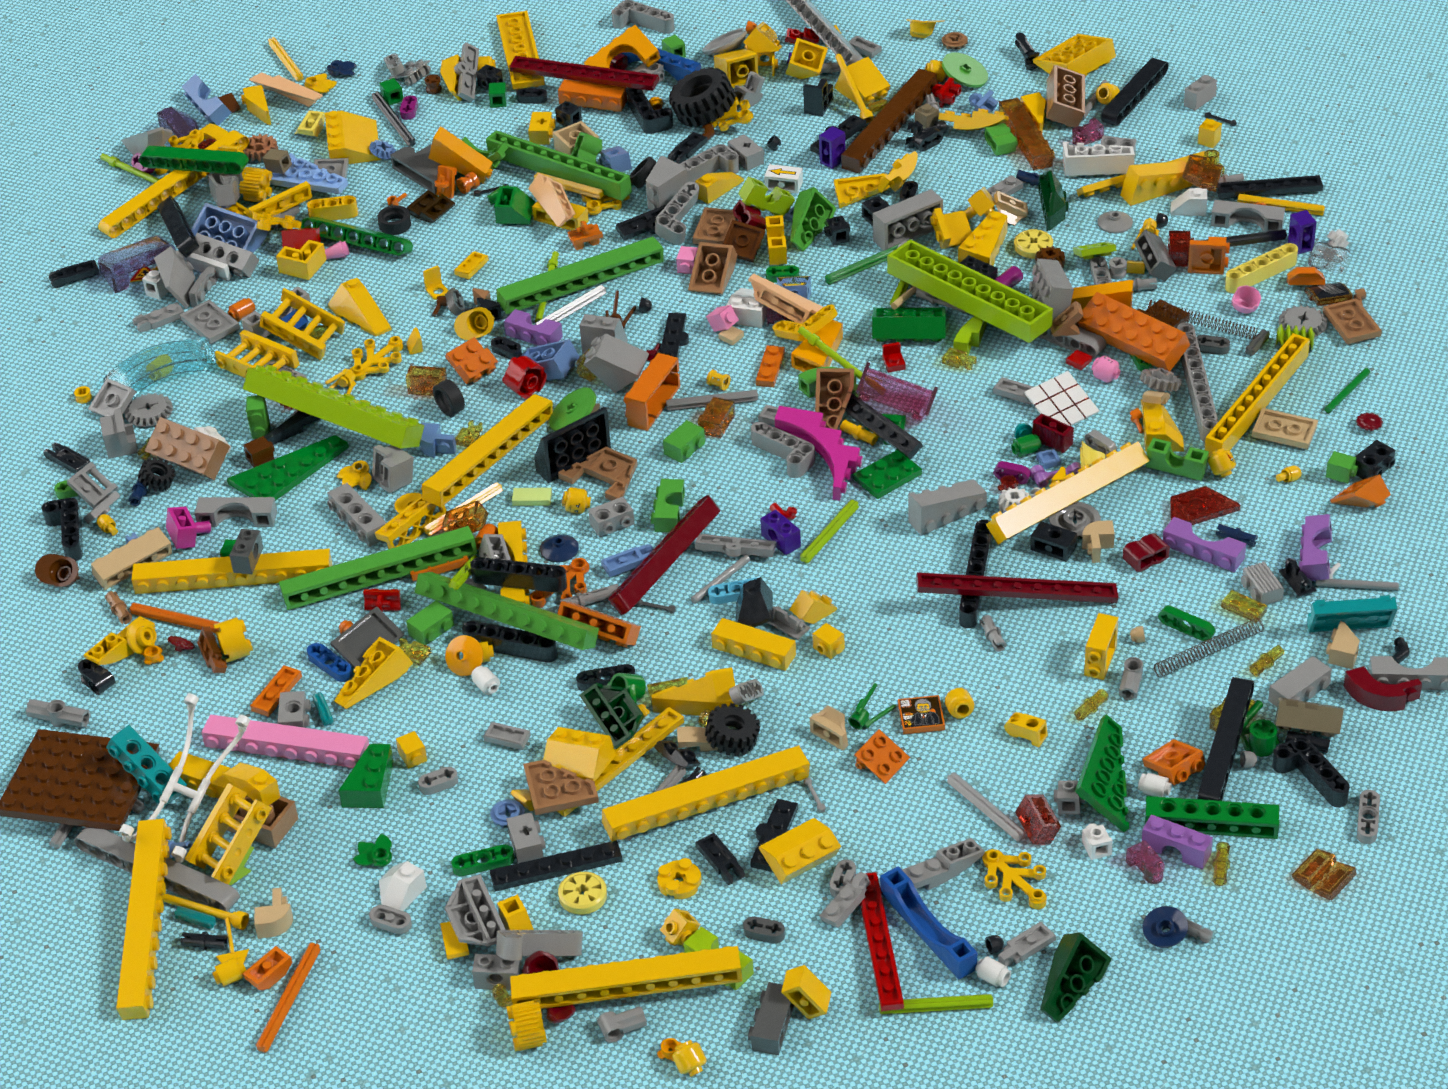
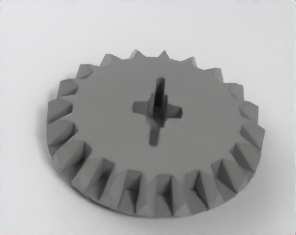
(1313, 318)
(139, 415)
(1083, 514)

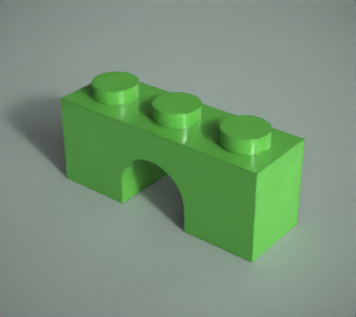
(1164, 459)
(669, 497)

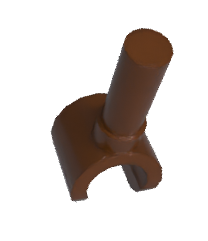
(441, 301)

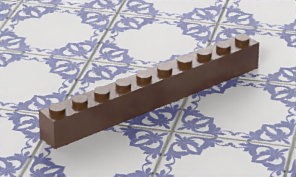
(888, 121)

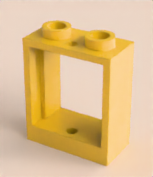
(1101, 646)

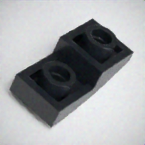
(681, 757)

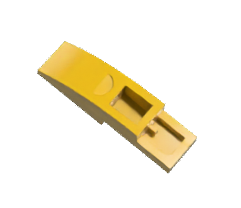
(978, 121)
(899, 174)
(112, 648)

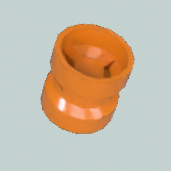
(466, 183)

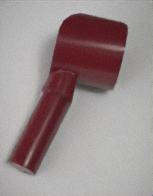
(652, 353)

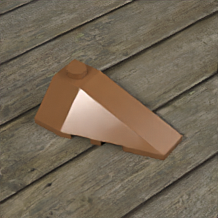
(833, 393)

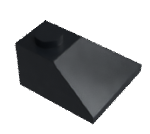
(754, 603)

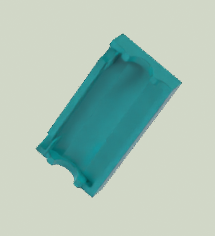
(1355, 613)

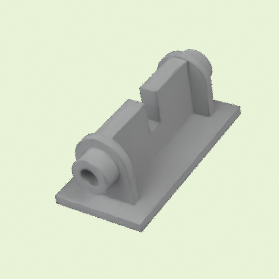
(788, 623)

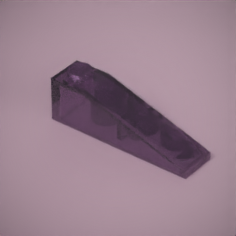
(177, 121)

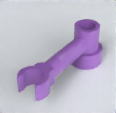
(1041, 477)

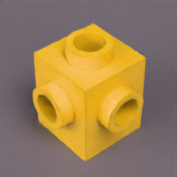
(679, 927)

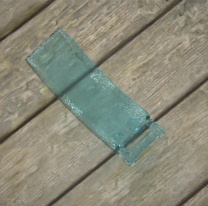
(162, 361)

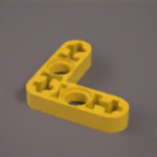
(789, 329)

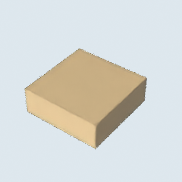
(731, 335)

